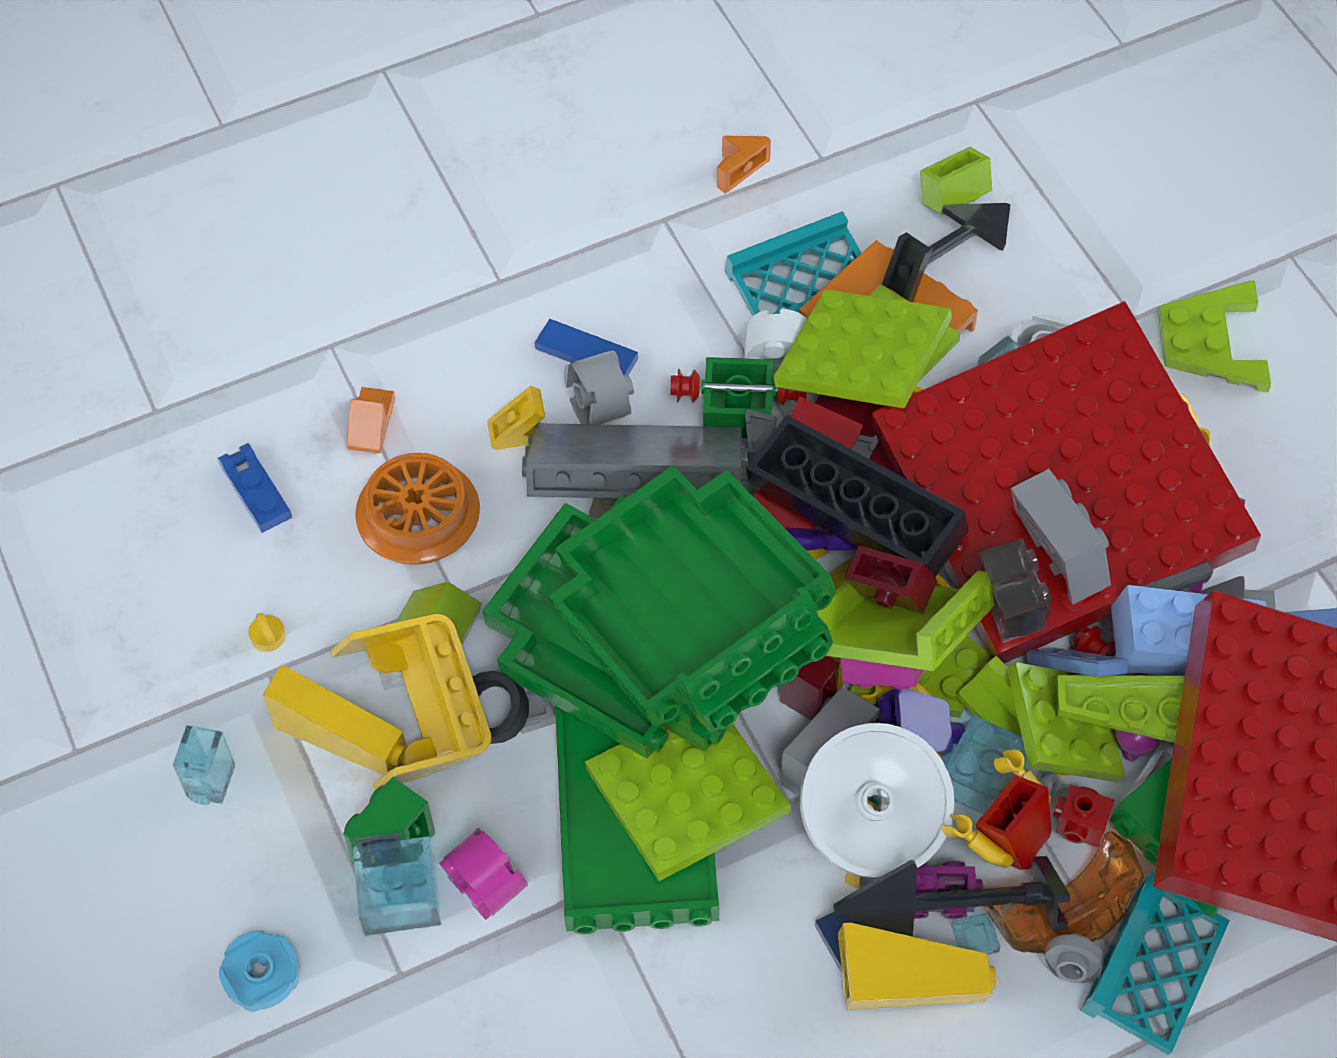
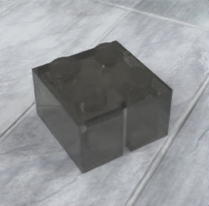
(1017, 594)

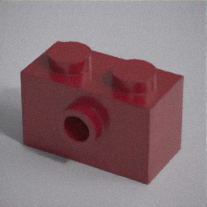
(891, 579)
(811, 687)

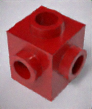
(1083, 815)

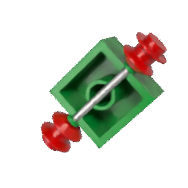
(731, 389)

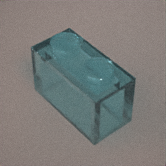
(204, 765)

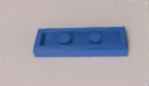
(574, 344)

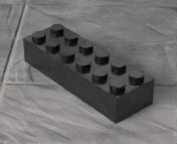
(855, 496)

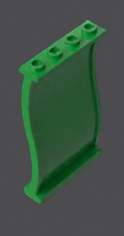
(601, 867)

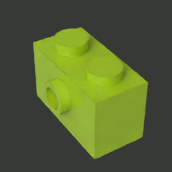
(956, 179)

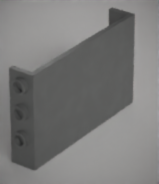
(623, 458)

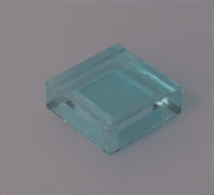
(976, 933)

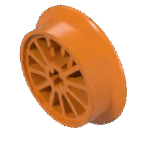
(416, 505)

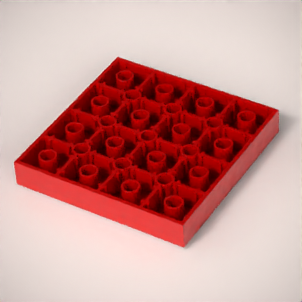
(1103, 421)
(1255, 768)

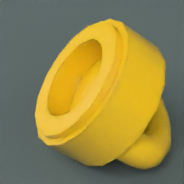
(266, 632)

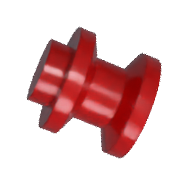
(1089, 641)

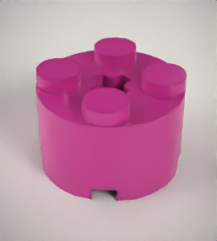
(483, 873)

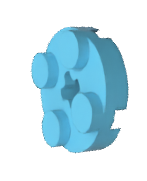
(257, 992)

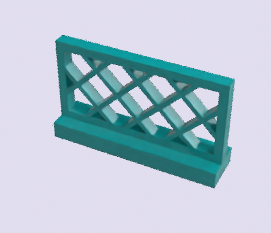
(782, 251)
(1123, 953)

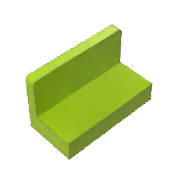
(991, 696)

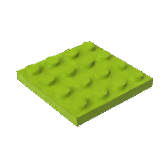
(863, 348)
(686, 798)

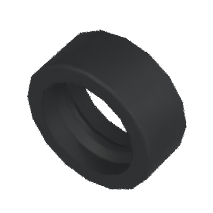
(520, 704)

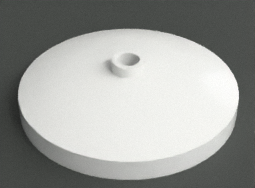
(911, 794)

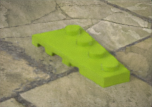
(1124, 703)

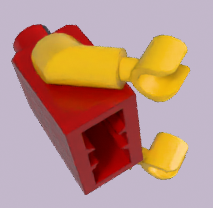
(1014, 823)

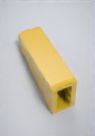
(332, 722)
(908, 971)

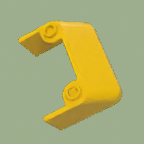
(438, 687)

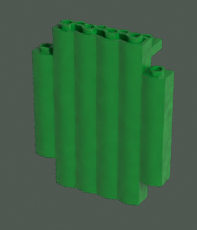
(694, 599)
(556, 664)

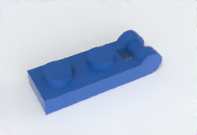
(255, 488)

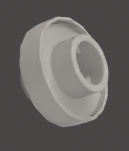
(1074, 958)

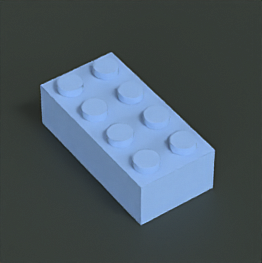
(1155, 628)

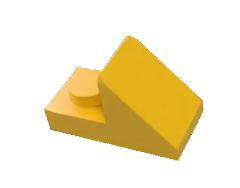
(516, 420)

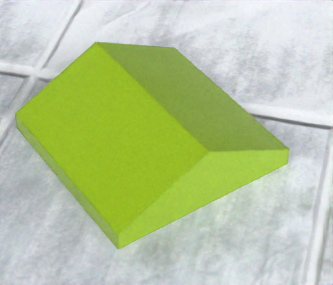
(443, 600)

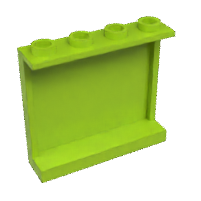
(904, 636)

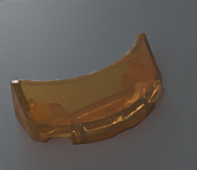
(1094, 905)

